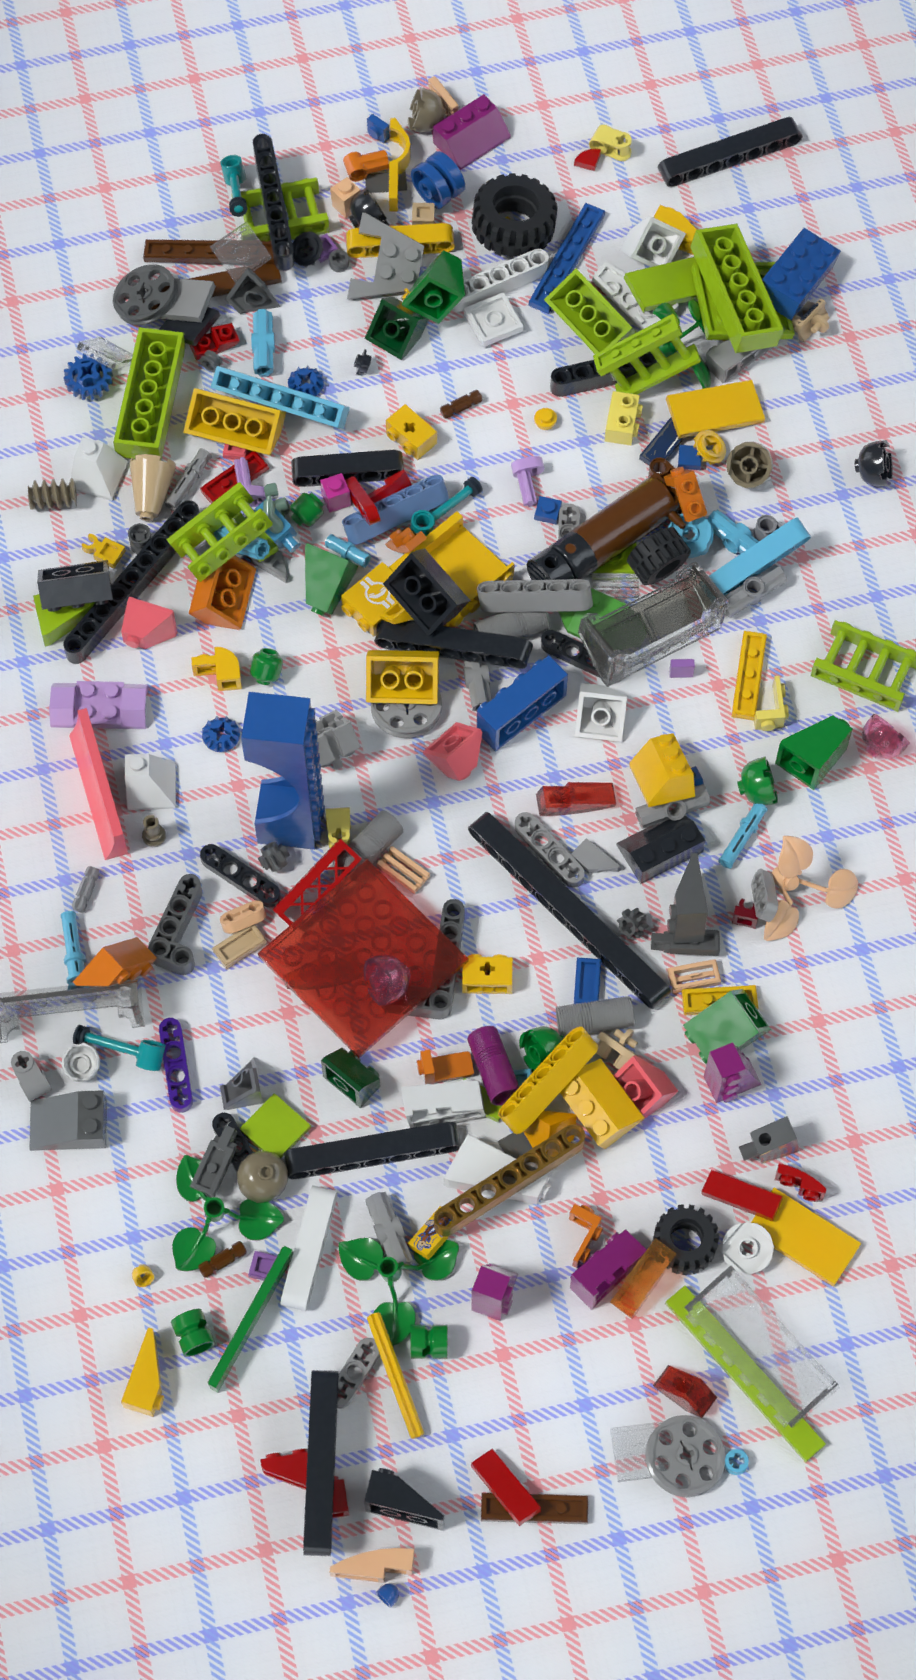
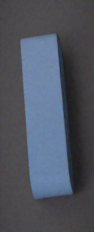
(397, 509)

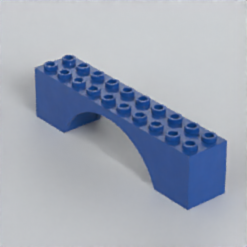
(283, 738)

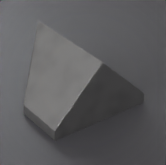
(242, 1089)

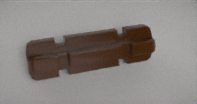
(461, 404)
(222, 1259)

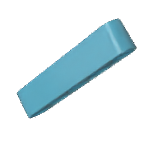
(760, 556)

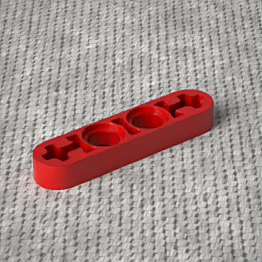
(362, 501)

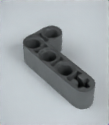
(180, 922)

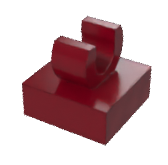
(744, 916)

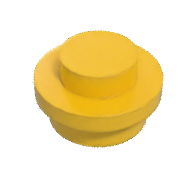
(545, 418)

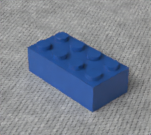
(799, 272)
(521, 702)

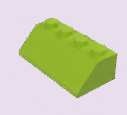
(588, 313)

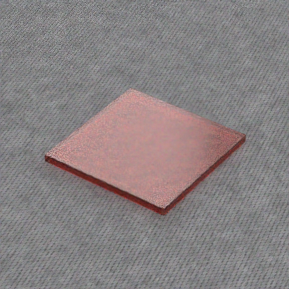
(327, 949)

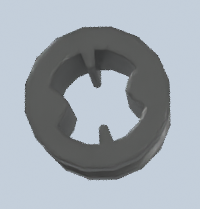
(343, 256)
(210, 361)

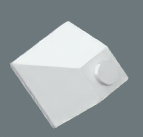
(652, 242)
(97, 469)
(600, 713)
(149, 782)

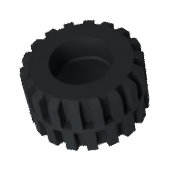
(658, 556)
(699, 1223)

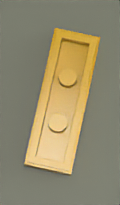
(699, 999)

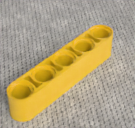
(433, 236)
(548, 1080)

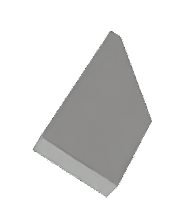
(274, 565)
(593, 859)

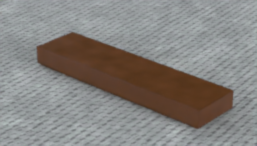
(554, 1509)

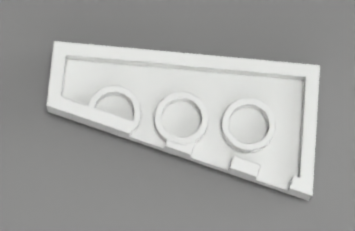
(612, 283)

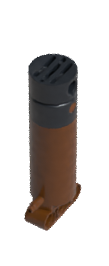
(611, 529)

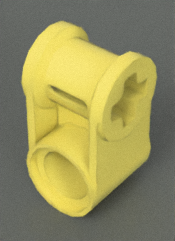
(611, 141)
(338, 825)

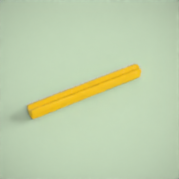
(395, 1375)

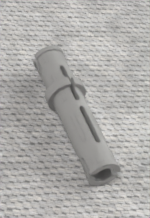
(192, 472)

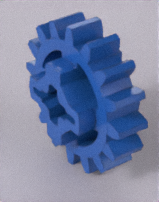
(88, 377)

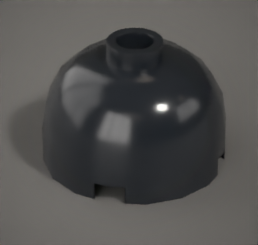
(364, 203)
(875, 464)

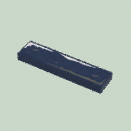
(662, 444)

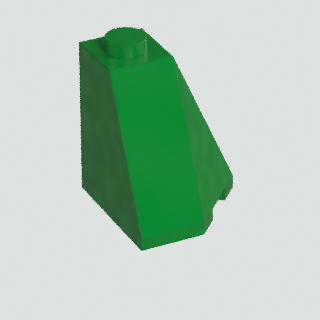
(326, 579)

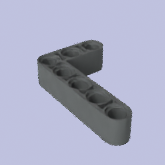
(445, 992)

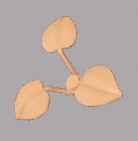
(794, 857)

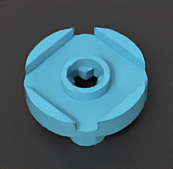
(703, 536)

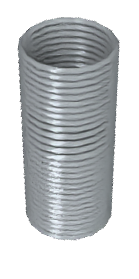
(507, 624)
(378, 833)
(598, 1017)

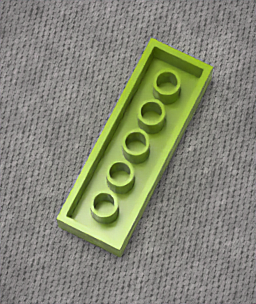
(736, 288)
(149, 393)

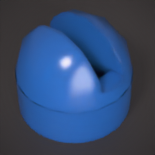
(388, 1594)

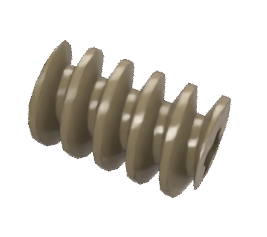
(52, 494)

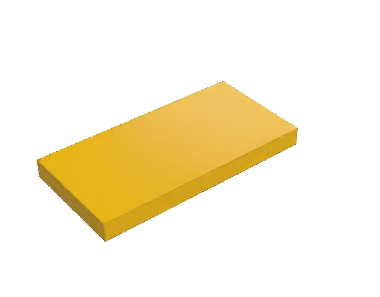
(715, 408)
(809, 1240)

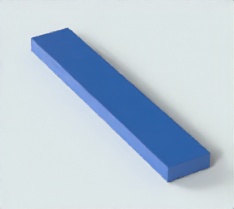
(567, 255)

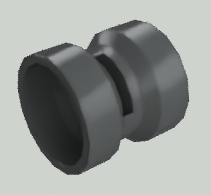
(138, 536)

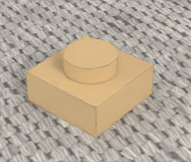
(423, 213)

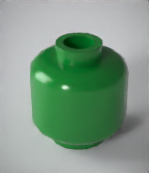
(307, 509)
(266, 666)

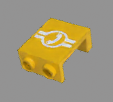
(369, 599)

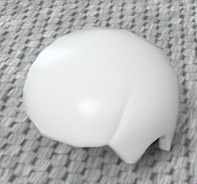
(80, 1062)

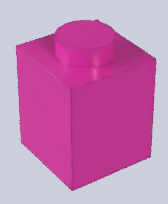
(335, 492)

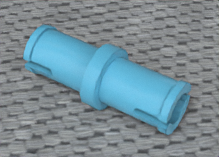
(347, 550)

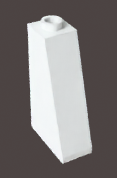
(479, 1160)

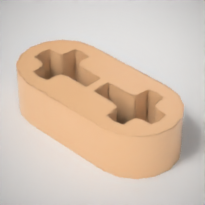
(243, 917)

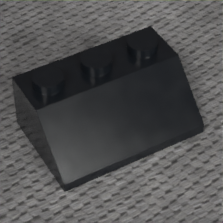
(75, 585)
(426, 591)
(661, 847)

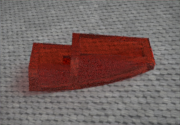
(575, 798)

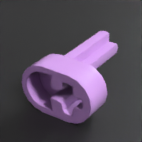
(523, 470)
(243, 476)

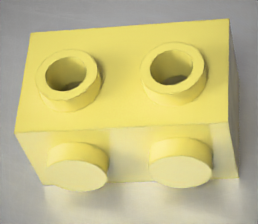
(622, 417)

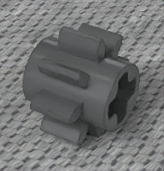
(273, 856)
(632, 923)

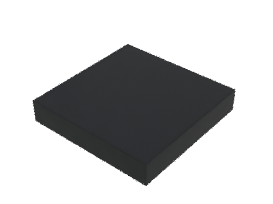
(193, 331)

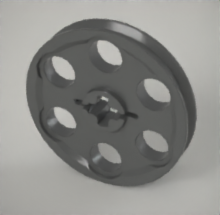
(138, 291)

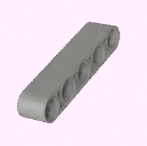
(535, 595)

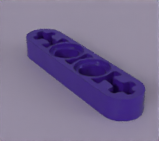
(177, 1064)

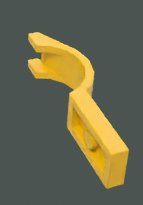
(398, 165)

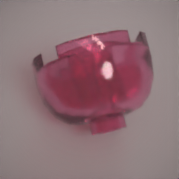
(882, 738)
(387, 978)

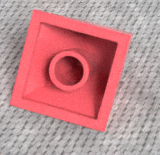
(147, 624)
(456, 751)
(645, 1085)

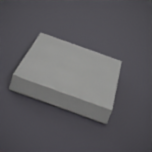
(191, 300)

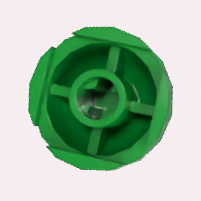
(758, 782)
(538, 1045)

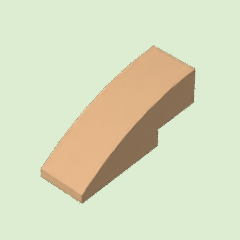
(373, 1564)

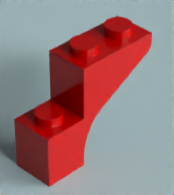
(293, 1471)

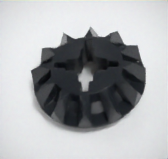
(302, 242)

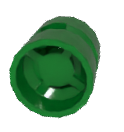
(193, 1334)
(428, 1341)

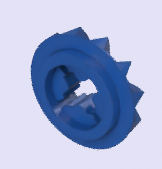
(316, 380)
(226, 741)

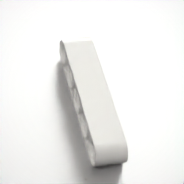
(512, 274)
(309, 1248)

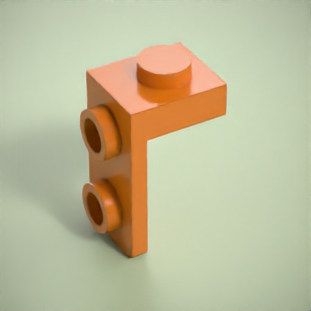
(687, 493)
(444, 1067)
(586, 1218)

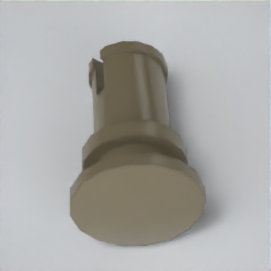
(153, 832)

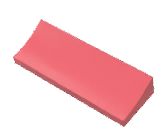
(97, 788)

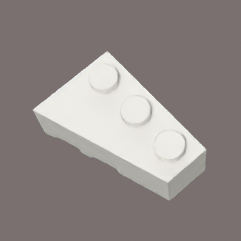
(442, 1102)

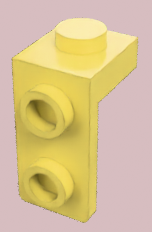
(771, 719)

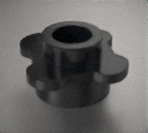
(362, 362)

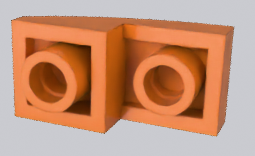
(404, 540)

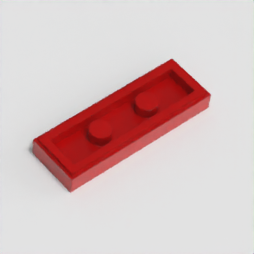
(228, 479)
(742, 1195)
(505, 1487)

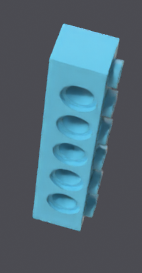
(280, 397)

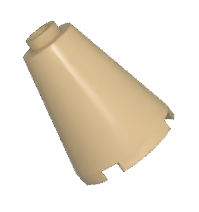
(150, 484)

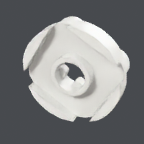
(747, 1233)

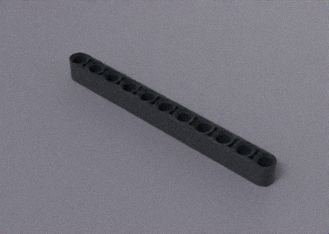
(569, 910)

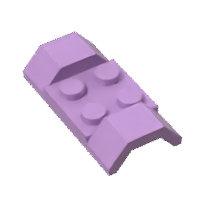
(107, 704)

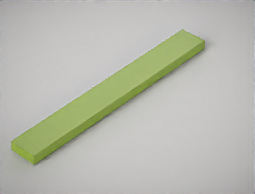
(800, 1437)

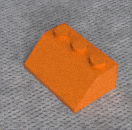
(224, 595)
(117, 964)

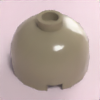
(426, 111)
(749, 464)
(262, 1176)

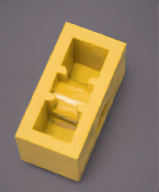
(411, 432)
(497, 982)

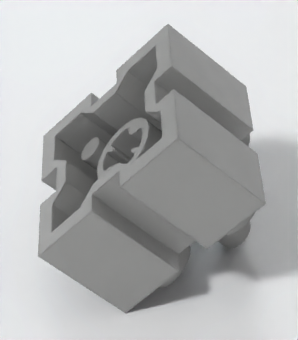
(335, 739)

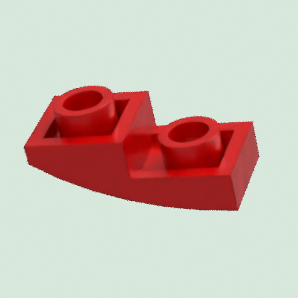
(218, 340)
(393, 484)
(808, 1186)

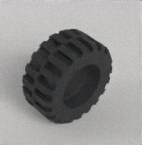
(518, 195)

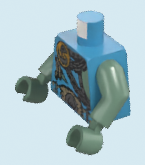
(281, 531)

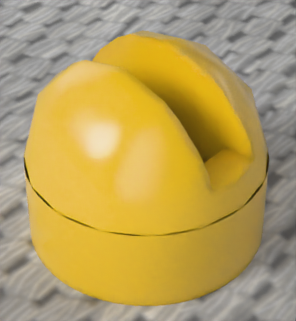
(142, 1281)

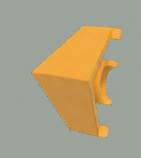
(547, 1125)

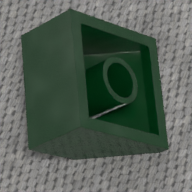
(395, 327)
(350, 1076)

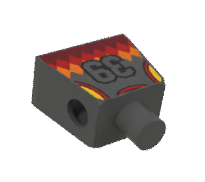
(780, 1138)

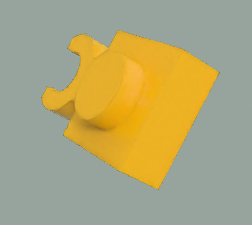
(104, 550)

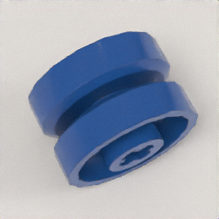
(438, 179)

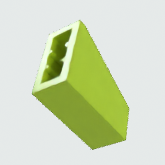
(58, 623)

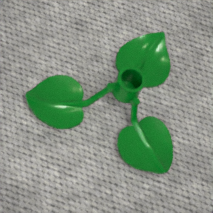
(668, 349)
(193, 1247)
(365, 1255)

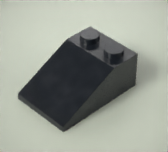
(394, 1498)

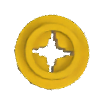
(708, 438)

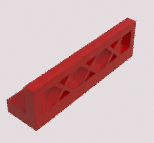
(306, 881)

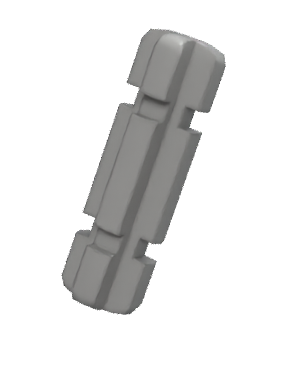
(85, 889)

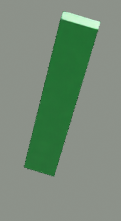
(250, 1319)

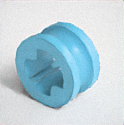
(743, 1456)

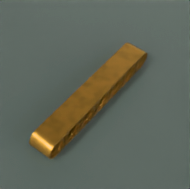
(500, 1188)

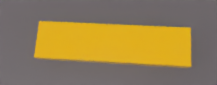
(749, 675)

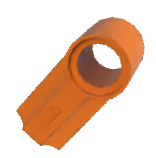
(359, 165)

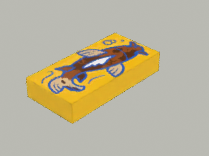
(426, 1240)

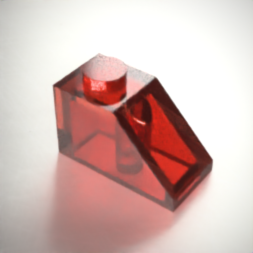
(685, 1391)

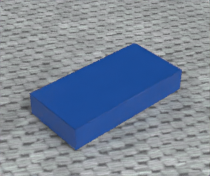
(587, 980)

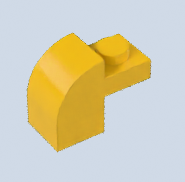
(223, 665)

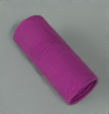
(492, 1065)

